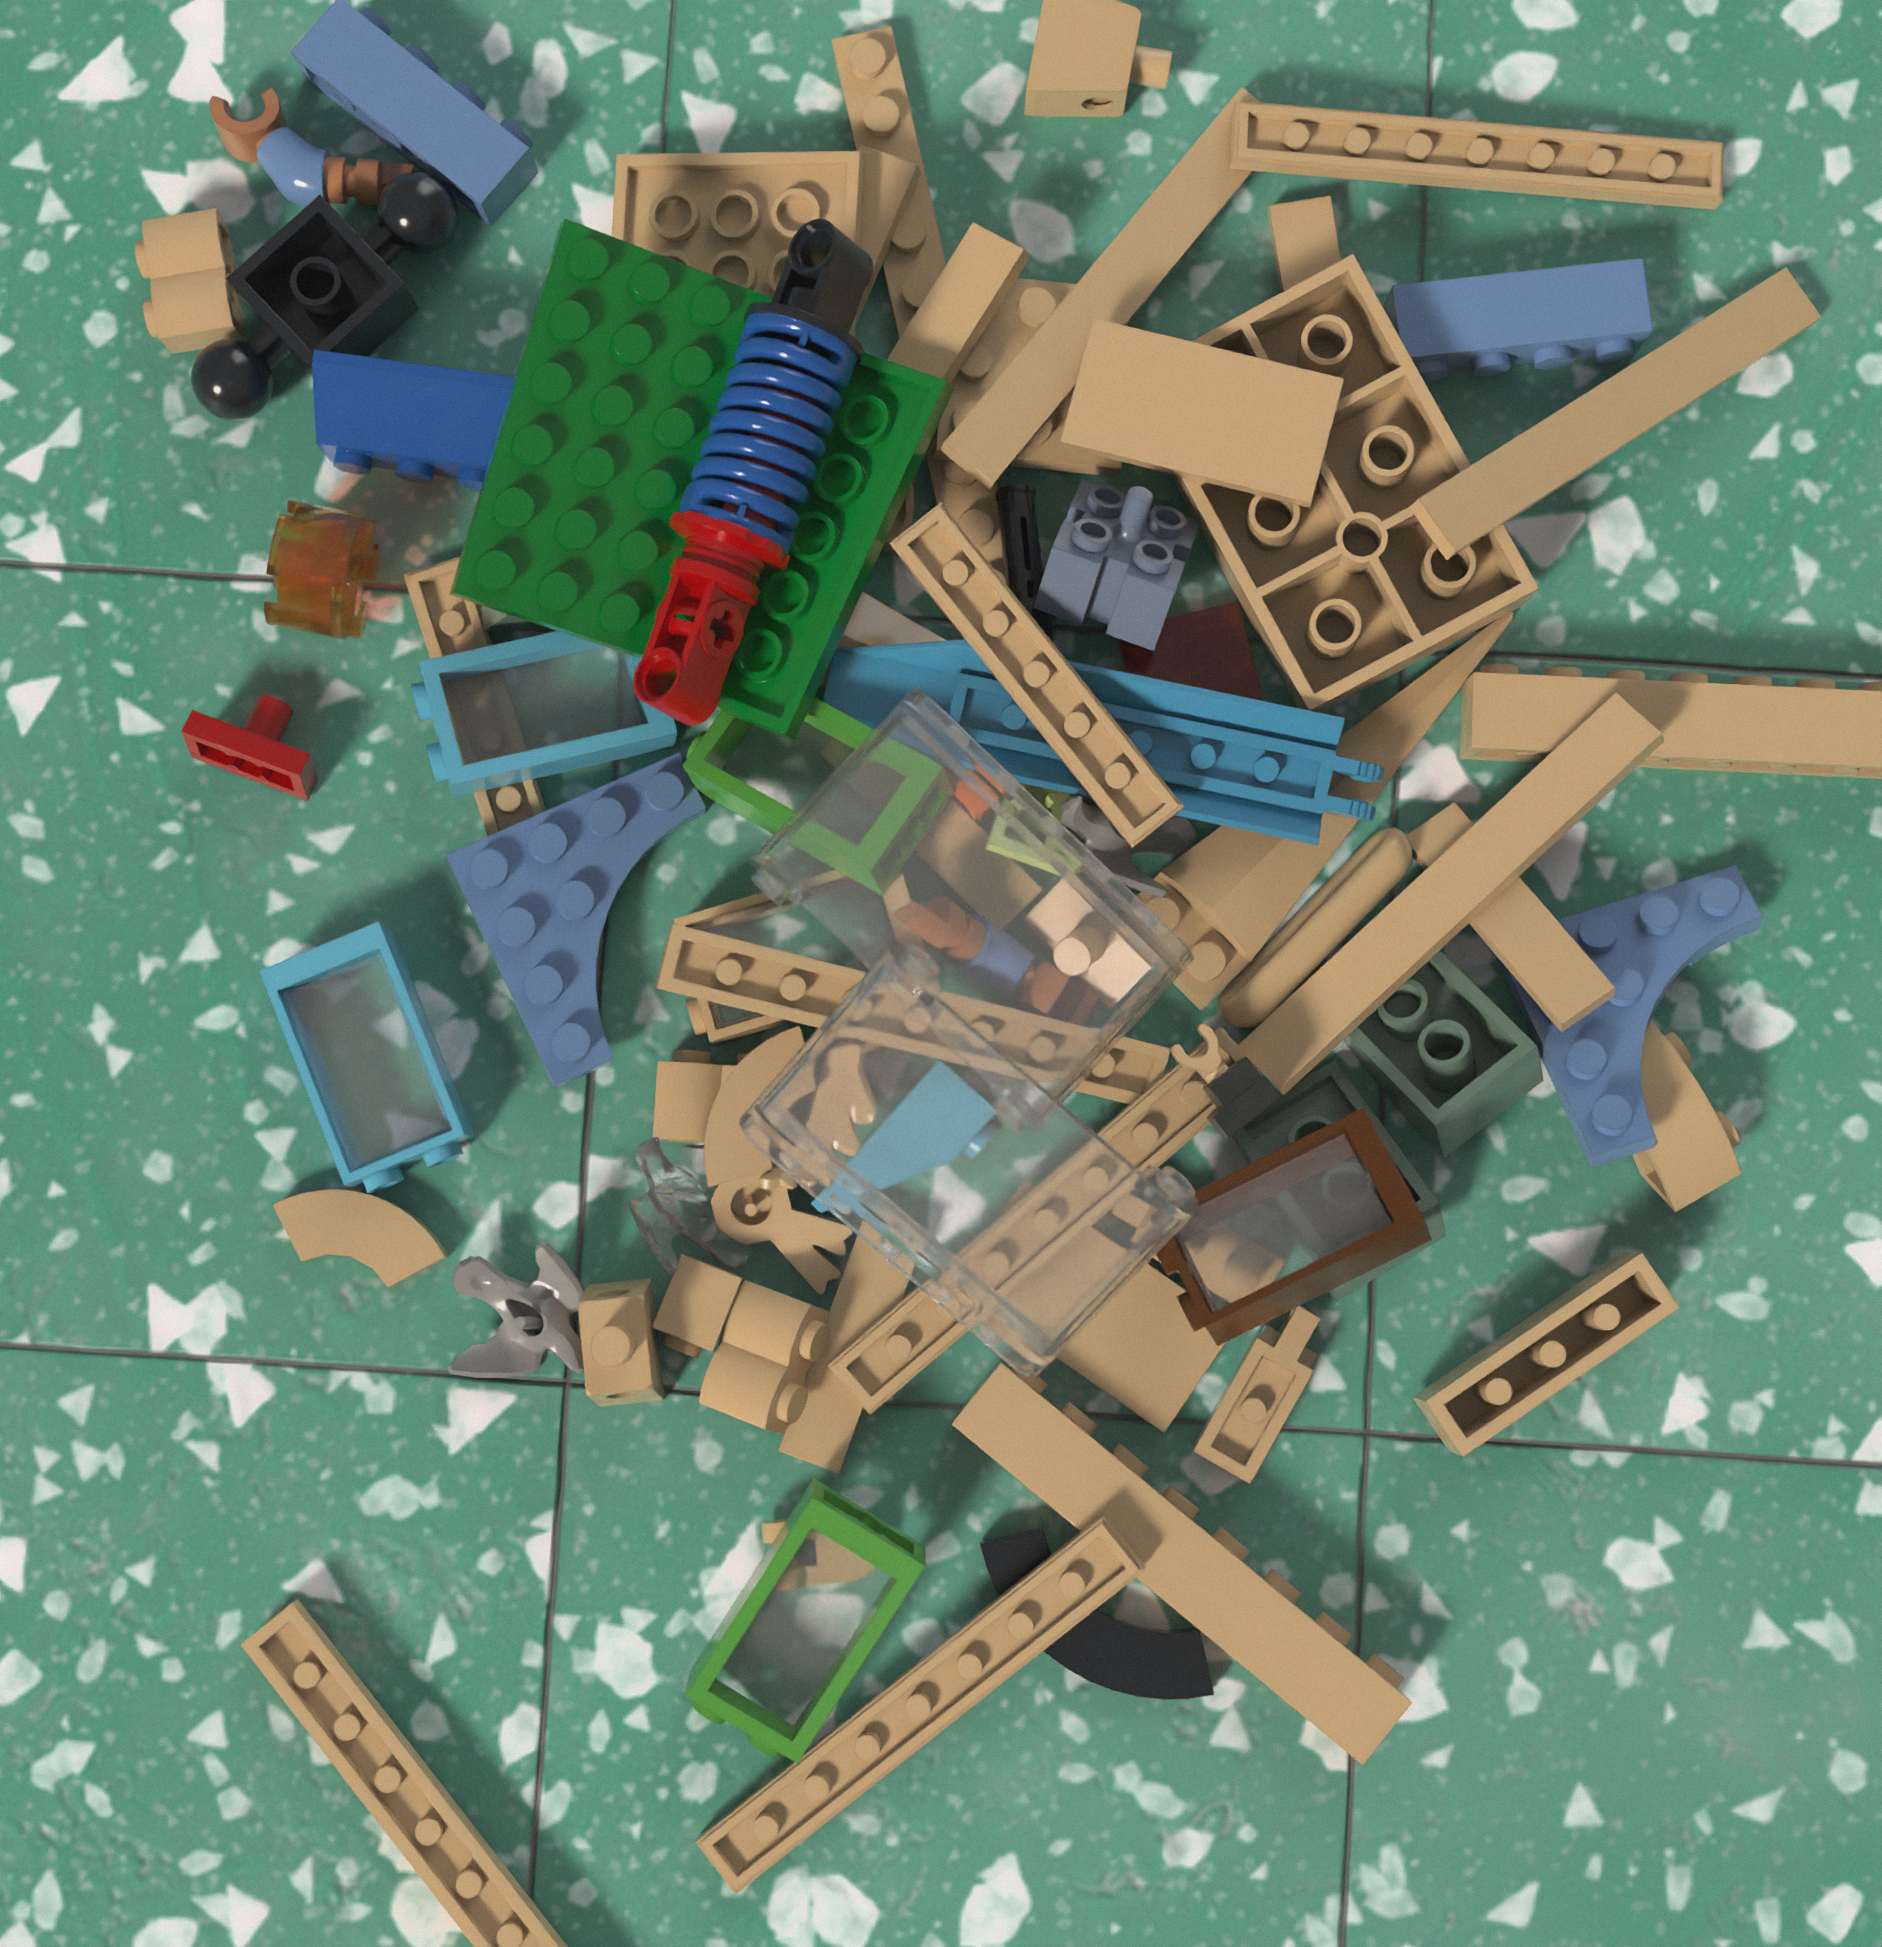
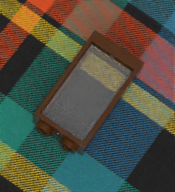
(1292, 1228)

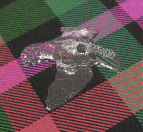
(680, 1206)

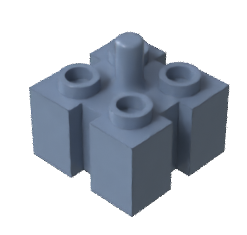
(1117, 562)

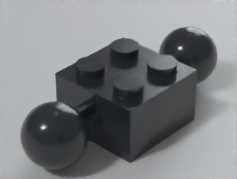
(323, 291)

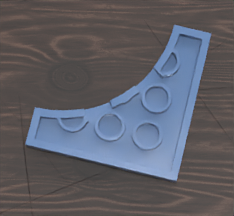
(547, 895)
(1640, 951)

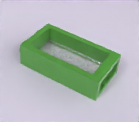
(766, 773)
(804, 1622)

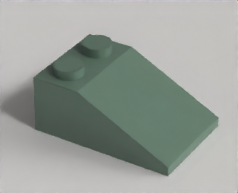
(1446, 1055)
(1314, 1104)

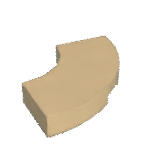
(726, 1148)
(362, 1228)

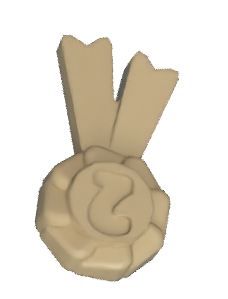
(761, 1215)

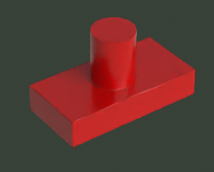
(255, 748)

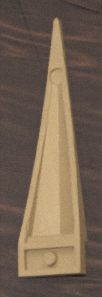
(1243, 883)

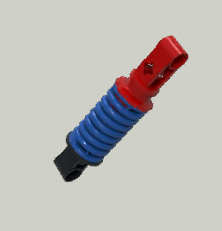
(755, 468)

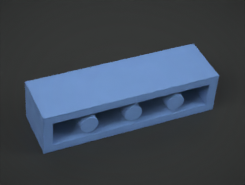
(416, 110)
(1522, 318)

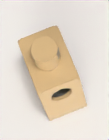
(1088, 59)
(620, 1344)

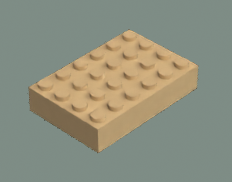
(1354, 578)

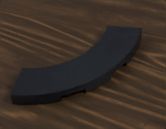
(1103, 1648)

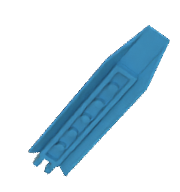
(1217, 751)

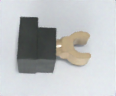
(1236, 1091)

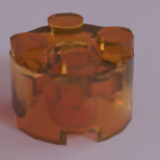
(320, 570)

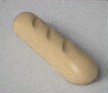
(1316, 929)

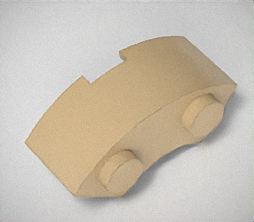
(1692, 1141)

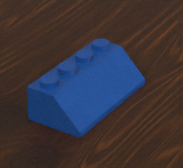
(407, 417)

